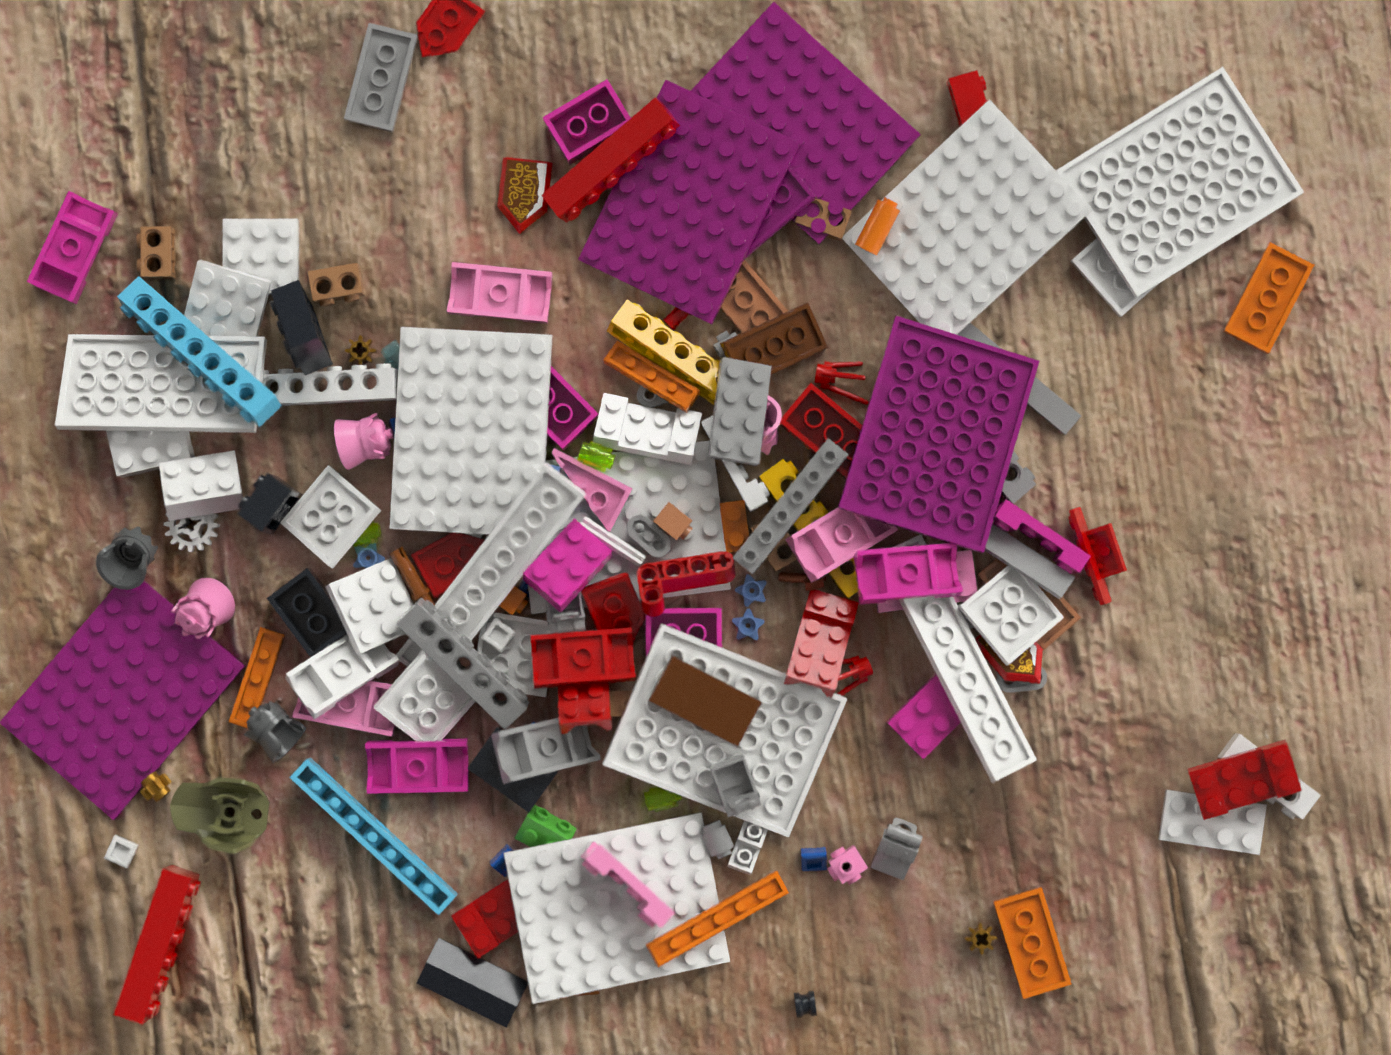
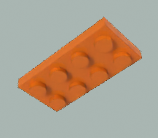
(1268, 298)
(1032, 942)

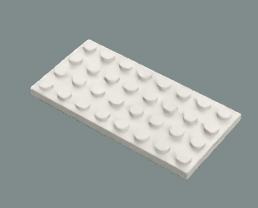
(142, 387)

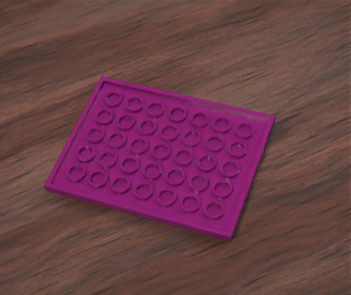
(806, 93)
(691, 205)
(938, 434)
(121, 696)

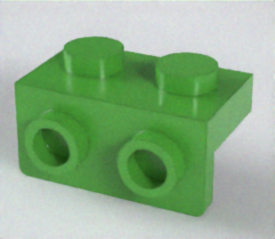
(543, 828)

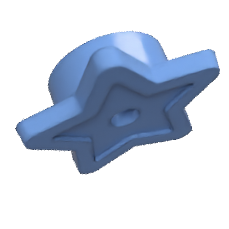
(362, 552)
(749, 597)
(741, 623)

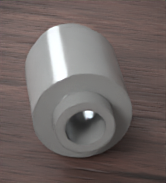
(717, 839)

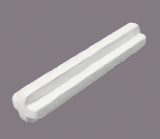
(614, 542)

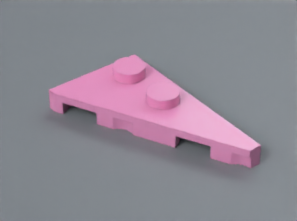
(603, 493)

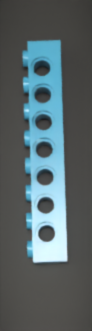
(140, 295)
(374, 835)

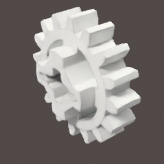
(196, 535)

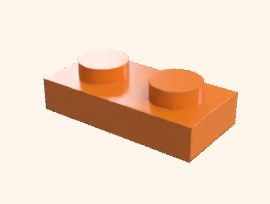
(734, 524)

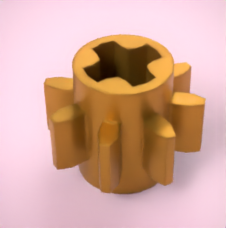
(356, 346)
(155, 786)
(981, 931)

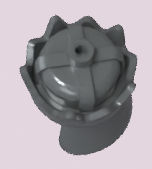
(126, 559)
(273, 730)

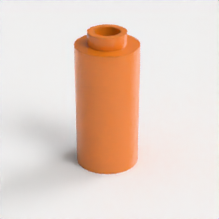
(878, 226)

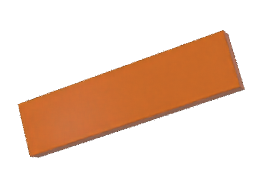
(652, 376)
(257, 675)

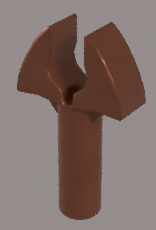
(802, 578)

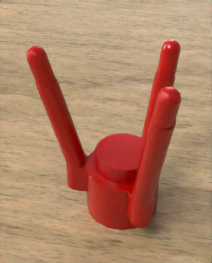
(827, 374)
(859, 669)

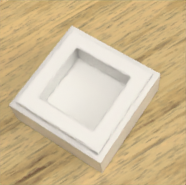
(498, 635)
(121, 851)

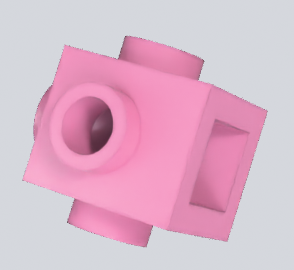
(856, 866)

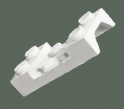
(647, 430)
(753, 492)
(337, 673)

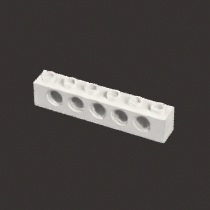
(334, 393)

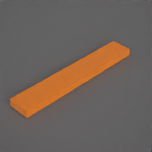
(716, 918)

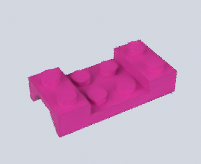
(71, 247)
(1068, 556)
(907, 573)
(417, 766)

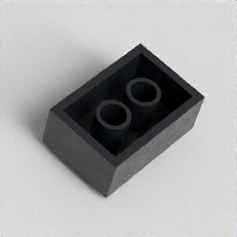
(300, 328)
(268, 503)
(308, 612)
(522, 792)

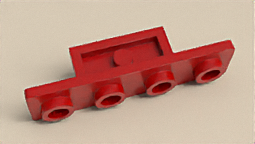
(1104, 552)

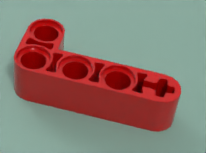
(687, 578)

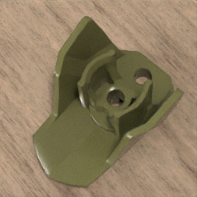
(204, 811)

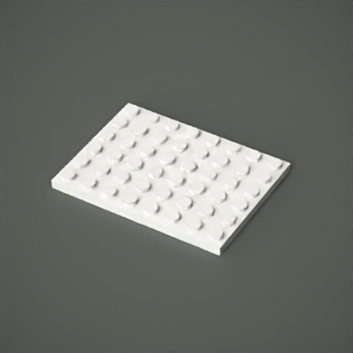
(1180, 182)
(971, 222)
(467, 426)
(654, 484)
(779, 745)
(586, 929)

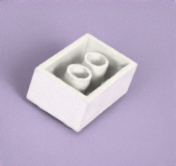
(143, 450)
(201, 485)

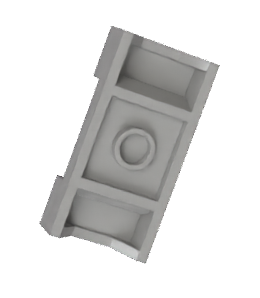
(541, 749)

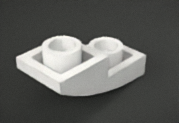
(747, 847)

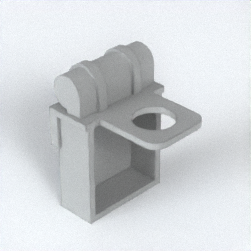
(569, 620)
(735, 785)
(897, 849)

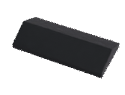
(472, 982)

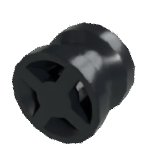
(805, 1004)

